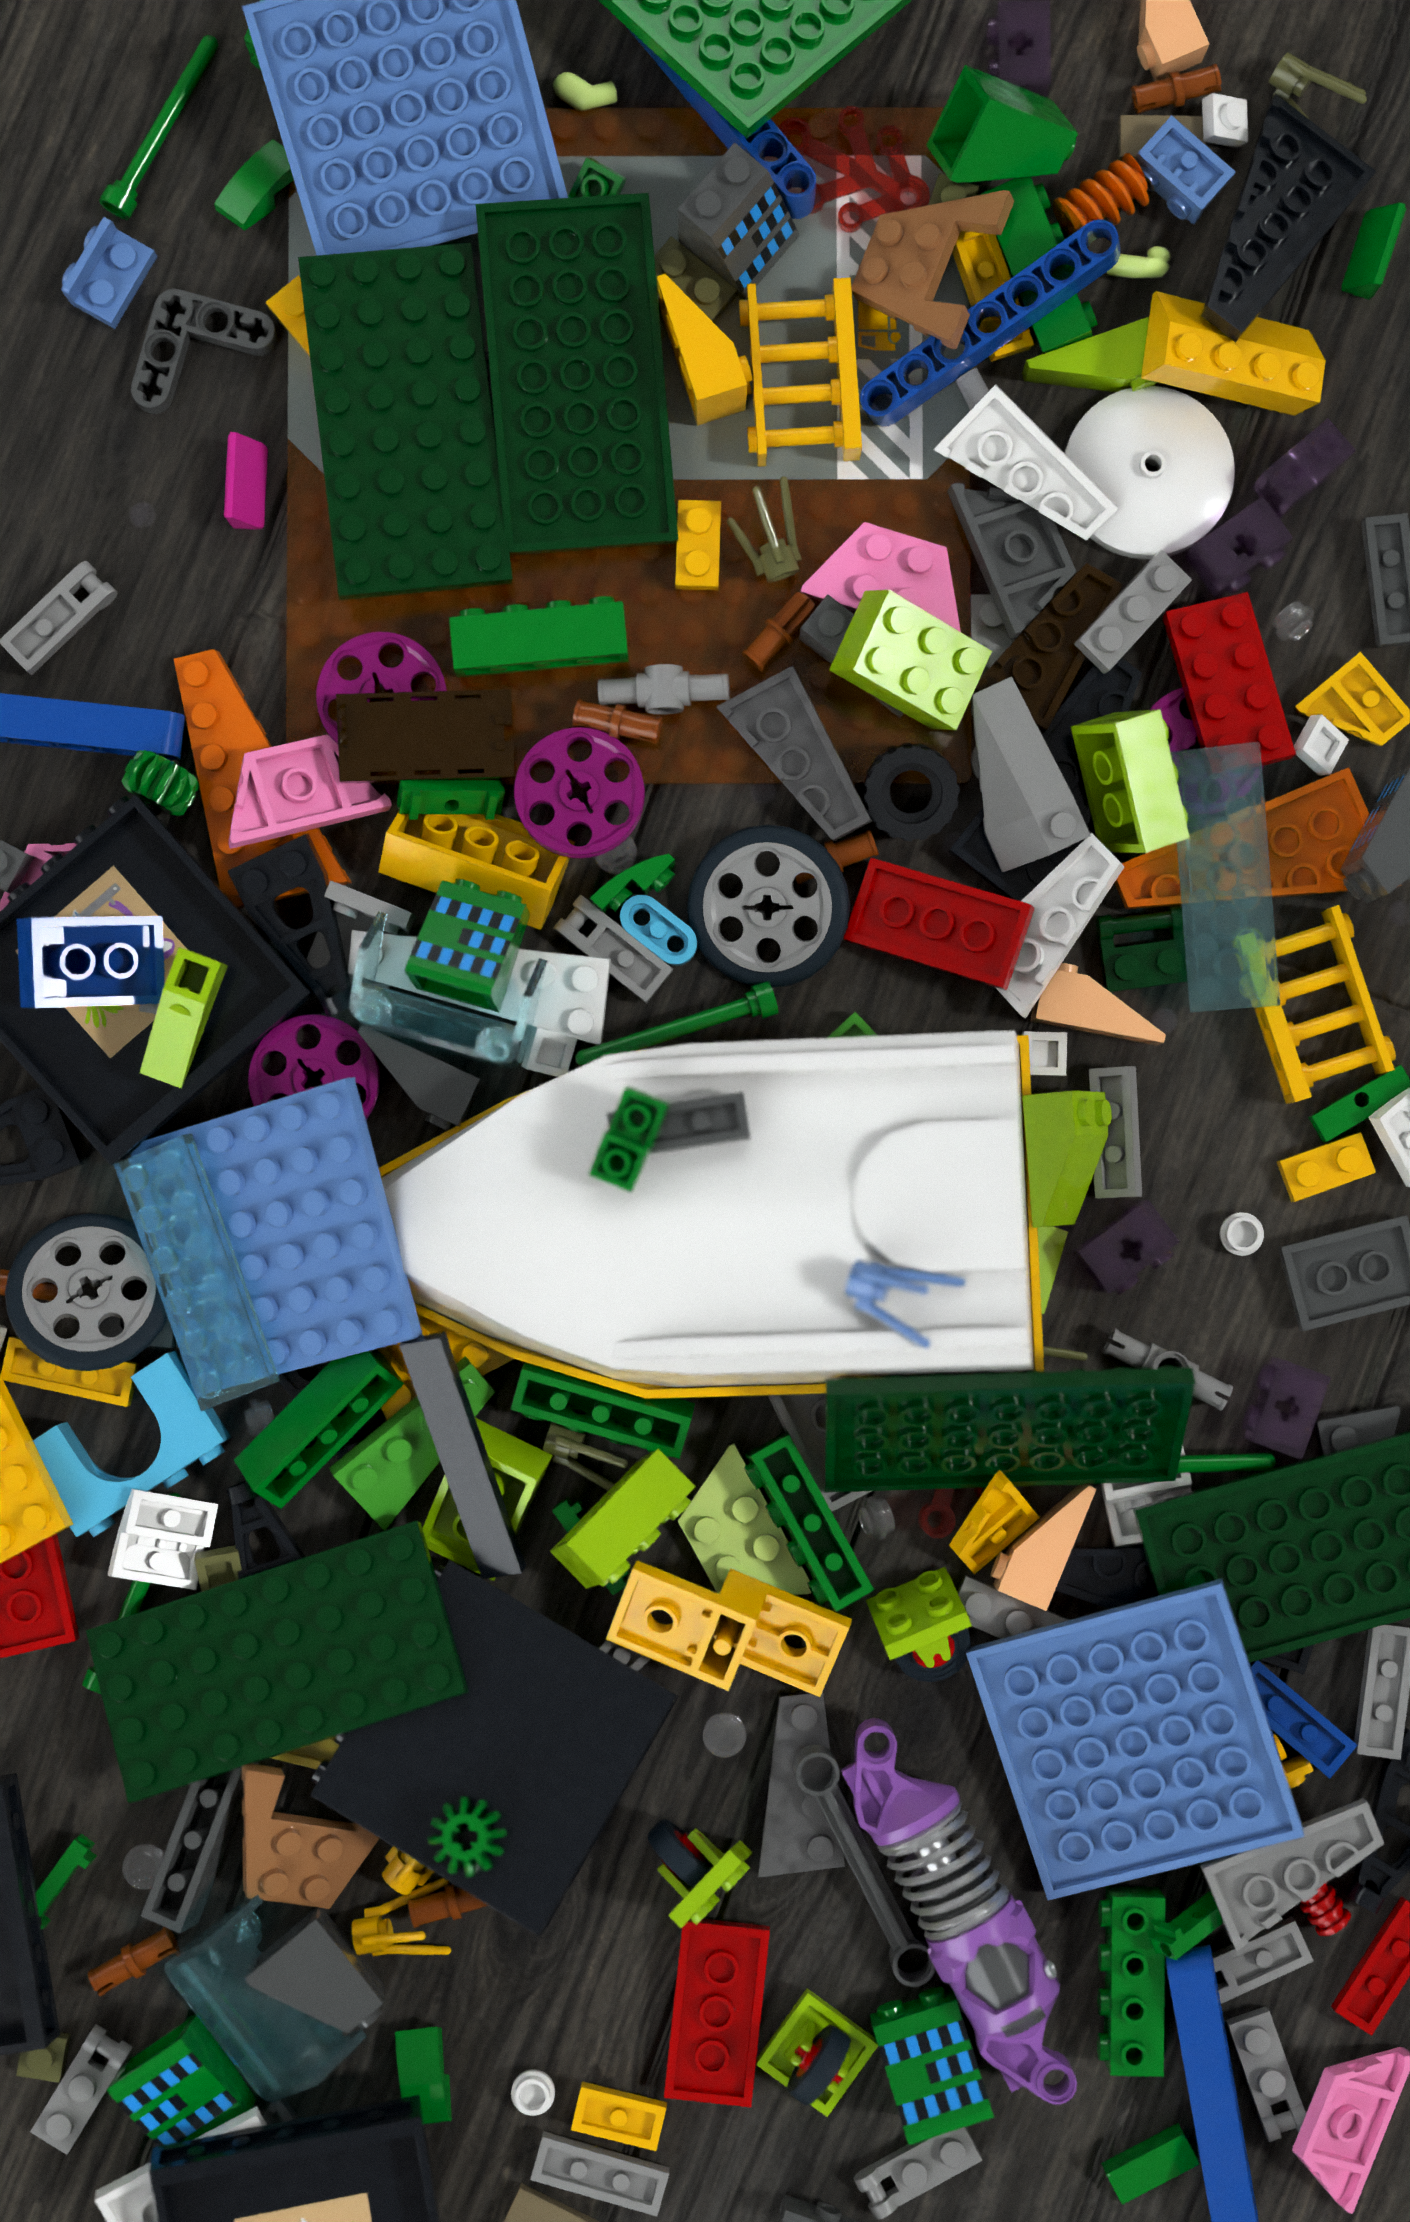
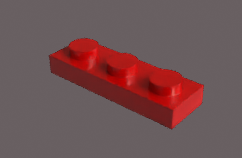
(1379, 1973)

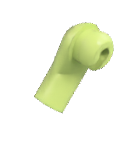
(581, 94)
(1133, 266)

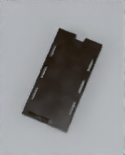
(424, 735)

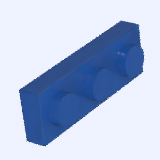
(1301, 1723)

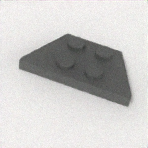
(1015, 551)

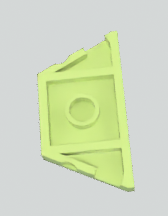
(734, 1530)

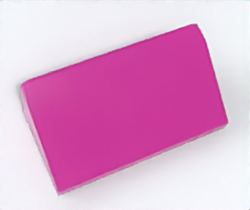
(245, 482)

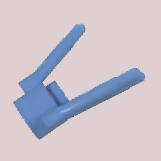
(873, 1281)

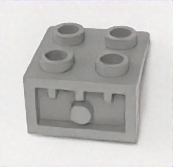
(357, 912)

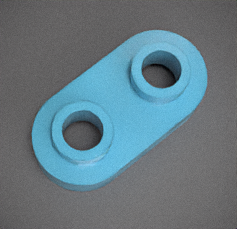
(659, 930)

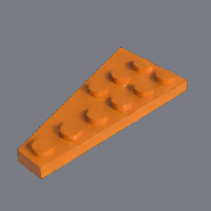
(220, 735)
(1306, 846)

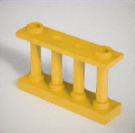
(837, 349)
(1283, 1036)

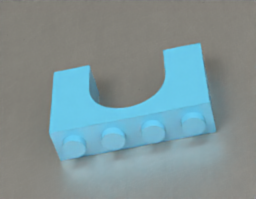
(186, 1436)

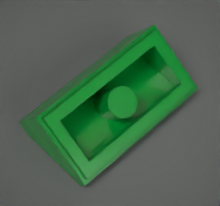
(1373, 250)
(1150, 2163)

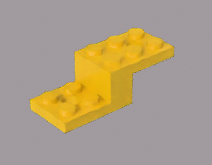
(728, 1629)

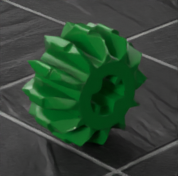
(160, 782)
(458, 1850)

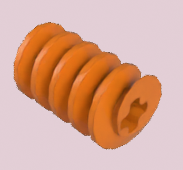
(1103, 196)

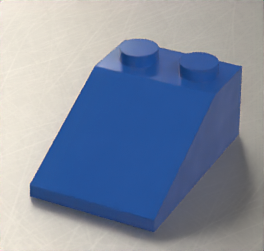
(90, 961)

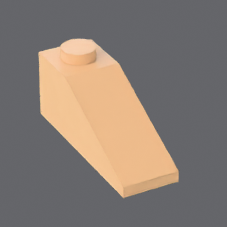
(1169, 37)
(1086, 1006)
(1040, 1553)

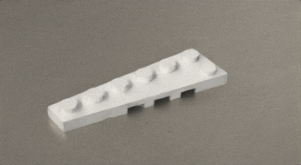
(570, 996)

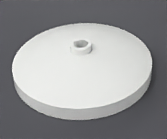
(1162, 507)

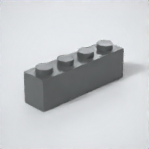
(195, 1852)

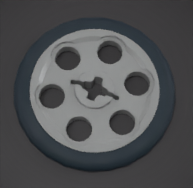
(796, 855)
(36, 1321)

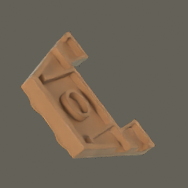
(911, 255)
(295, 1855)

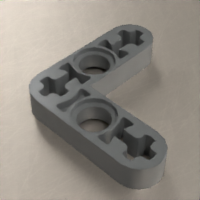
(190, 326)

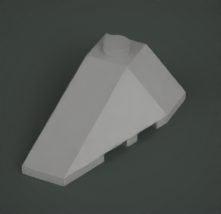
(1022, 788)

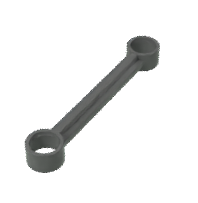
(864, 1865)

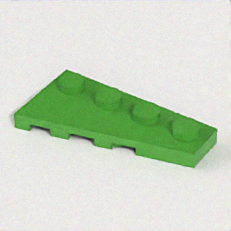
(400, 1454)

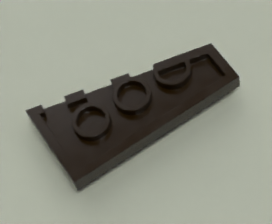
(1044, 654)

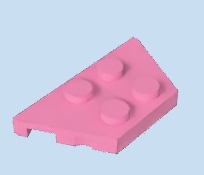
(884, 561)
(296, 791)
(1350, 2121)

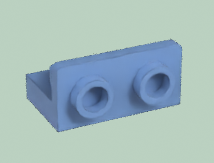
(1183, 170)
(107, 273)

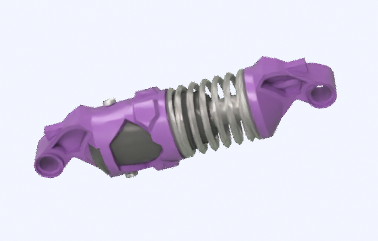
(971, 1923)

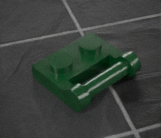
(1146, 963)

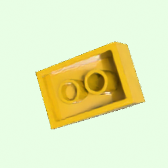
(705, 356)

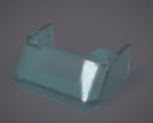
(437, 1024)
(266, 2040)

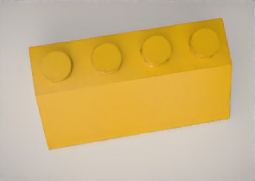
(1265, 368)
(482, 851)

